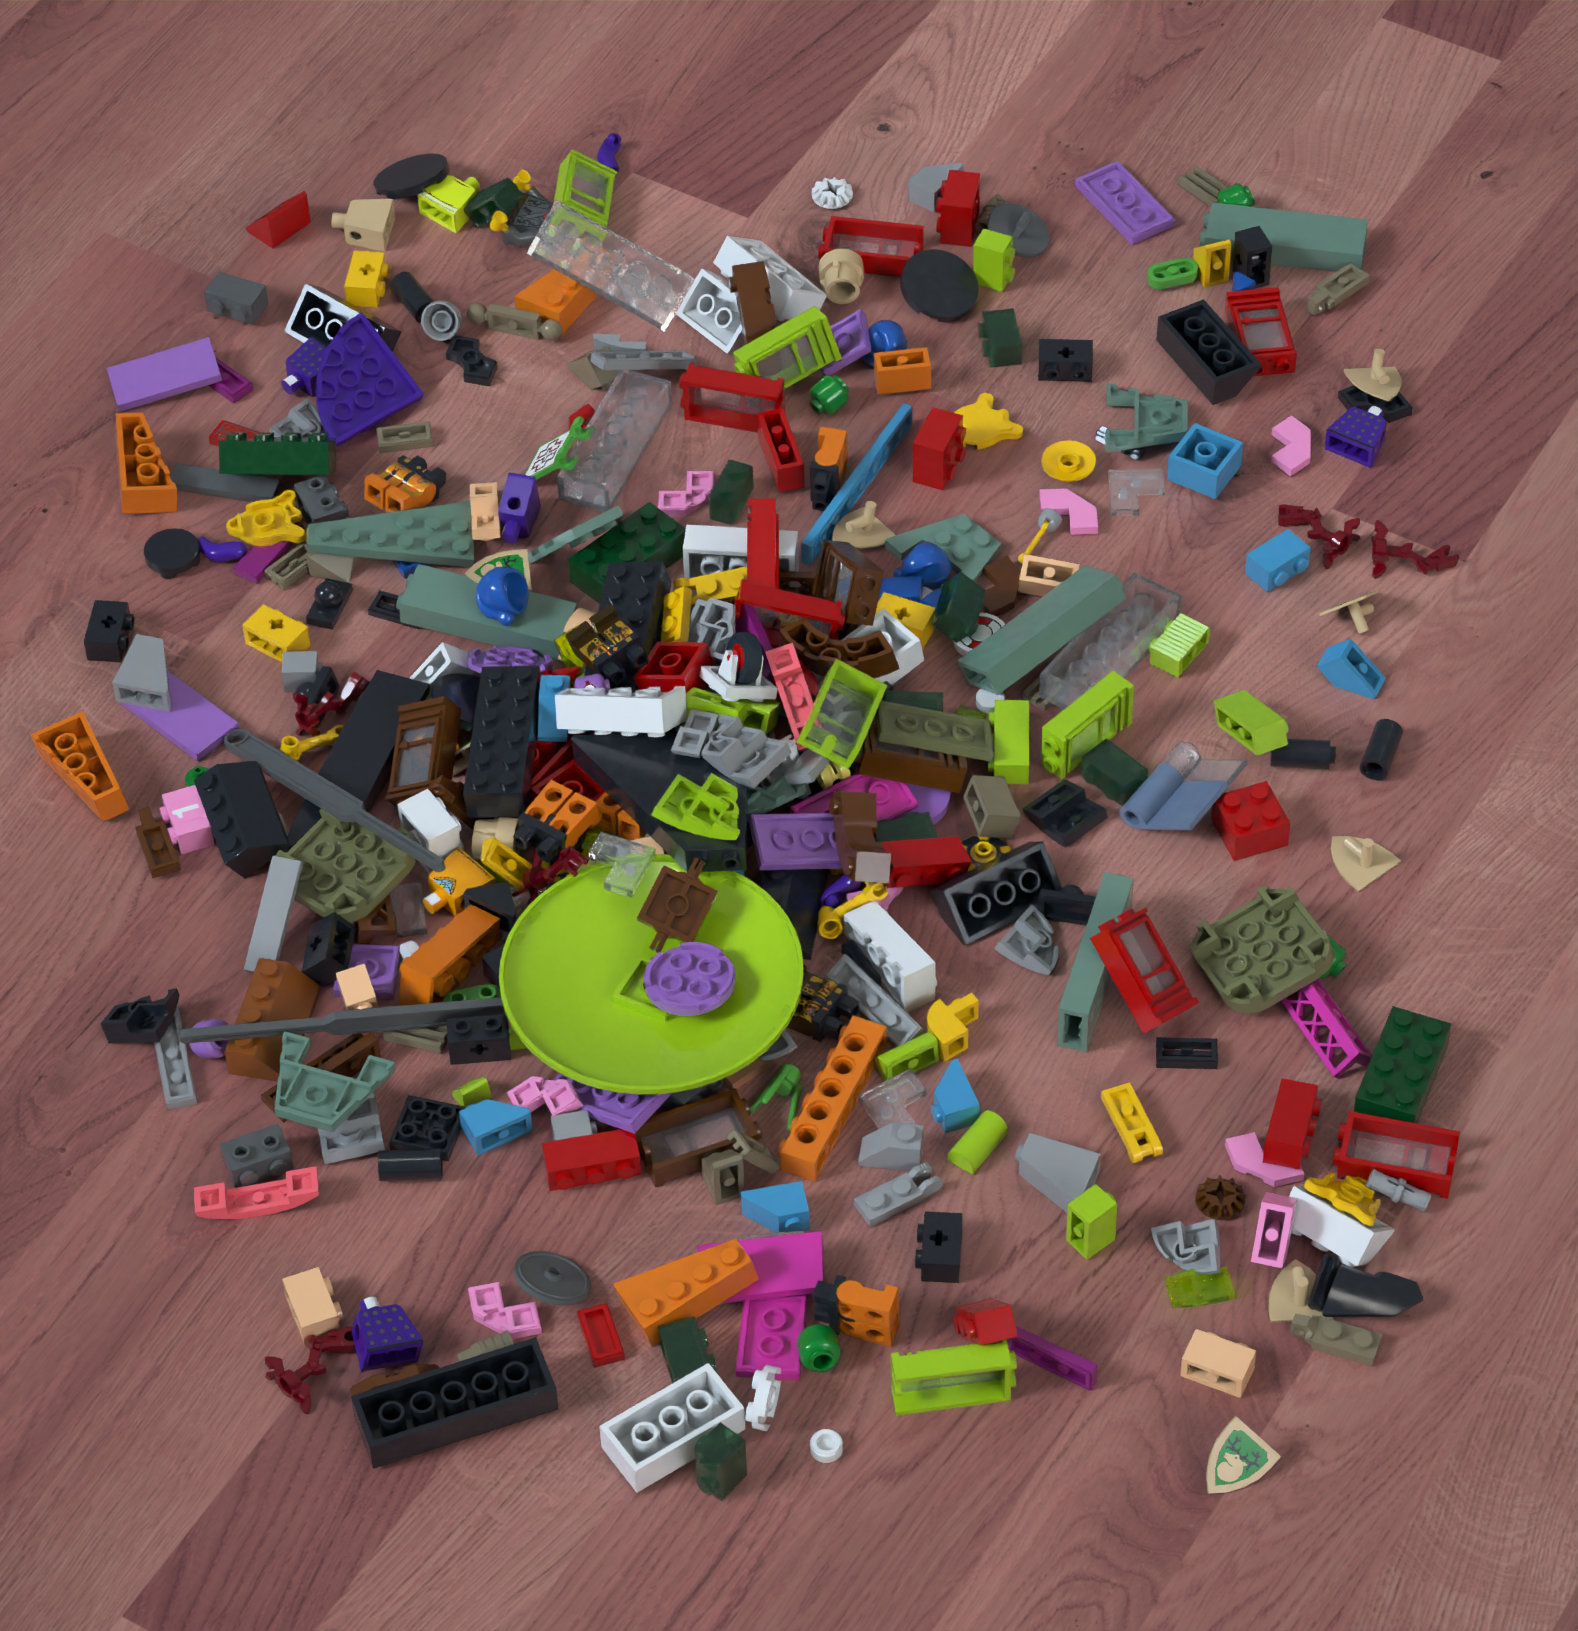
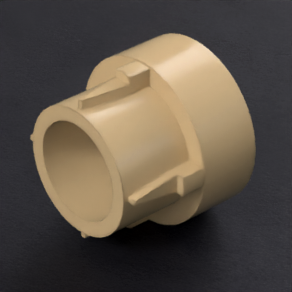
(841, 275)
(500, 828)

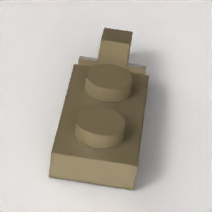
(1337, 288)
(1337, 1338)

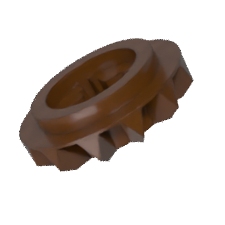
(1209, 1204)

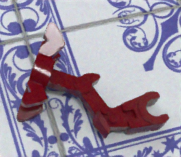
(1338, 541)
(1380, 552)
(309, 715)
(537, 877)
(290, 1381)

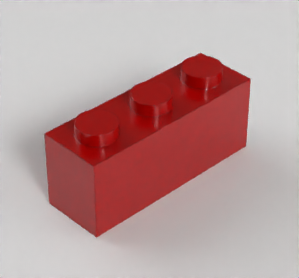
(780, 450)
(926, 861)
(1292, 1124)
(591, 1159)
(985, 1321)

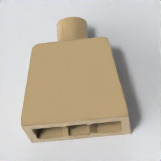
(367, 223)

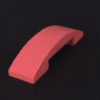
(791, 687)
(257, 1200)

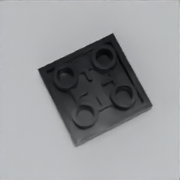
(427, 1125)

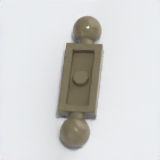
(514, 321)

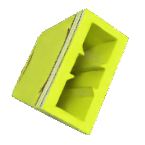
(446, 201)

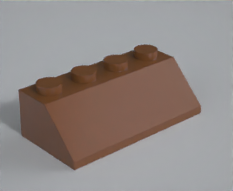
(274, 994)

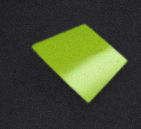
(701, 810)

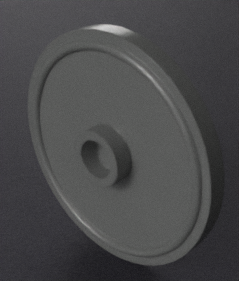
(1025, 226)
(552, 1278)

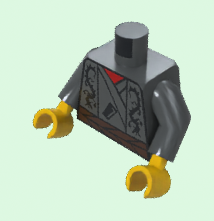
(526, 218)

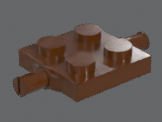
(677, 905)

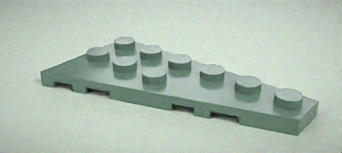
(415, 535)

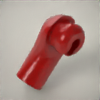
(585, 412)

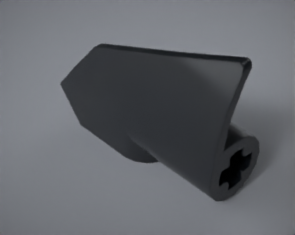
(1369, 1295)

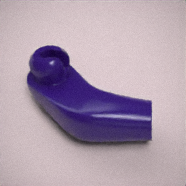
(607, 151)
(222, 551)
(838, 890)

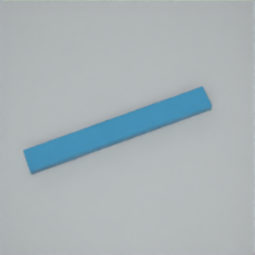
(857, 483)

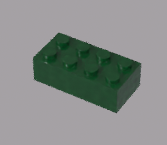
(277, 455)
(639, 538)
(1403, 1066)

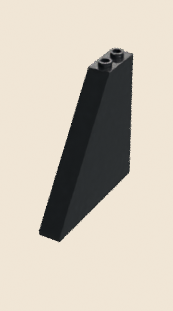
(636, 776)

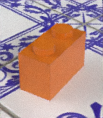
(902, 370)

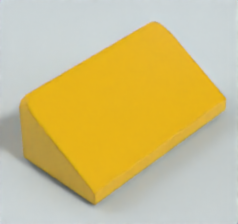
(504, 861)

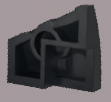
(140, 1019)

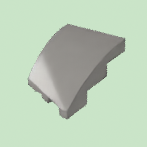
(712, 624)
(743, 752)
(356, 1136)

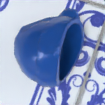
(884, 337)
(926, 561)
(502, 594)

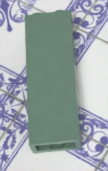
(1295, 237)
(448, 605)
(1041, 629)
(1089, 975)

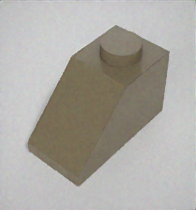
(590, 373)
(724, 1175)

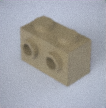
(991, 806)

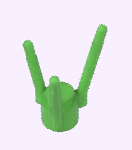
(783, 1083)

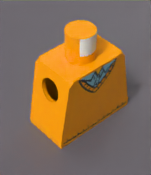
(449, 885)

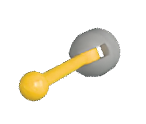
(1048, 522)

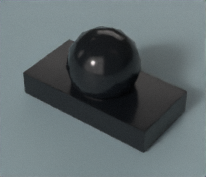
(328, 603)
(324, 683)
(1066, 905)

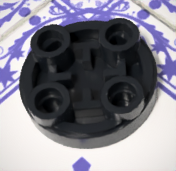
(172, 552)

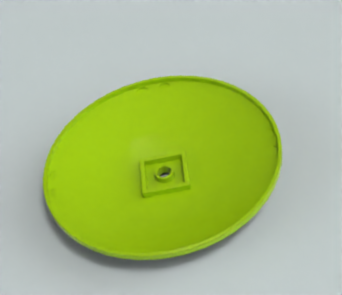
(581, 998)

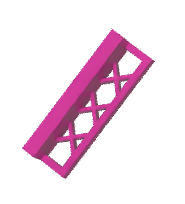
(1336, 1022)

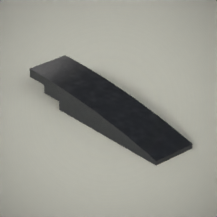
(366, 745)

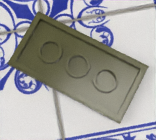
(934, 730)

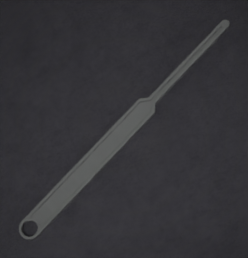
(323, 793)
(352, 1021)

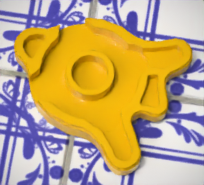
(986, 425)
(269, 521)
(1347, 1196)

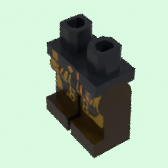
(610, 647)
(821, 1006)

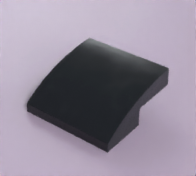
(1065, 813)

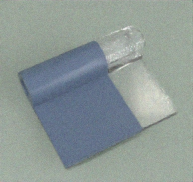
(1180, 790)

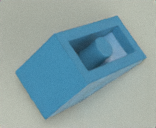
(1351, 669)
(547, 721)
(955, 1100)
(493, 1124)
(777, 1207)

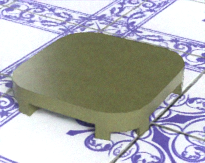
(346, 868)
(1262, 951)

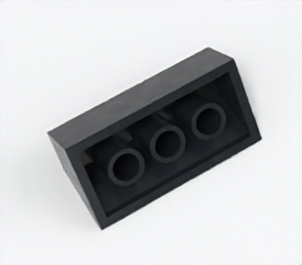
(324, 313)
(1207, 351)
(242, 815)
(995, 891)
(800, 898)

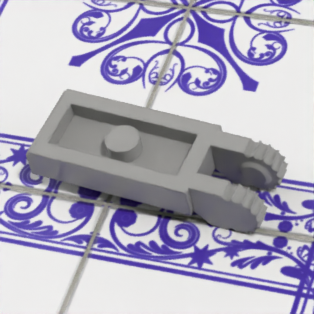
(897, 1195)

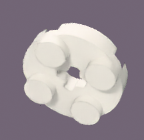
(765, 1397)

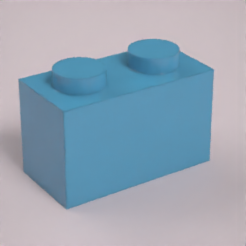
(1277, 560)

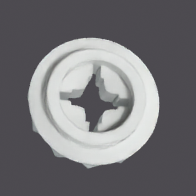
(829, 200)

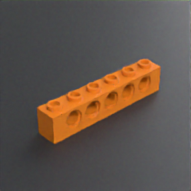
(832, 1099)

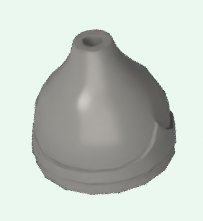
(441, 320)

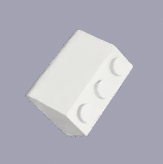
(713, 311)
(1337, 1229)

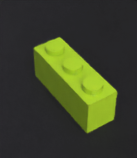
(1251, 722)
(1010, 741)

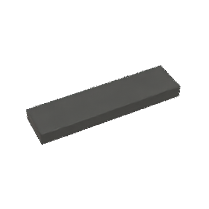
(232, 486)

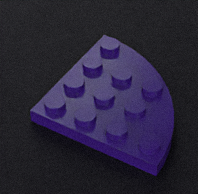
(360, 382)

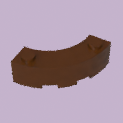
(753, 299)
(818, 652)
(854, 837)

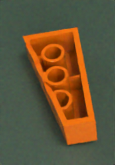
(555, 298)
(142, 473)
(80, 762)
(447, 957)
(685, 1287)

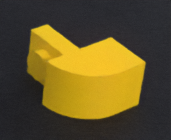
(949, 1024)

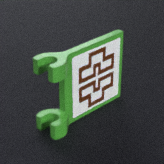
(553, 453)

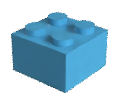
(1205, 461)

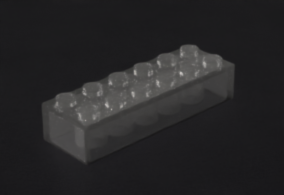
(610, 265)
(620, 437)
(1111, 643)

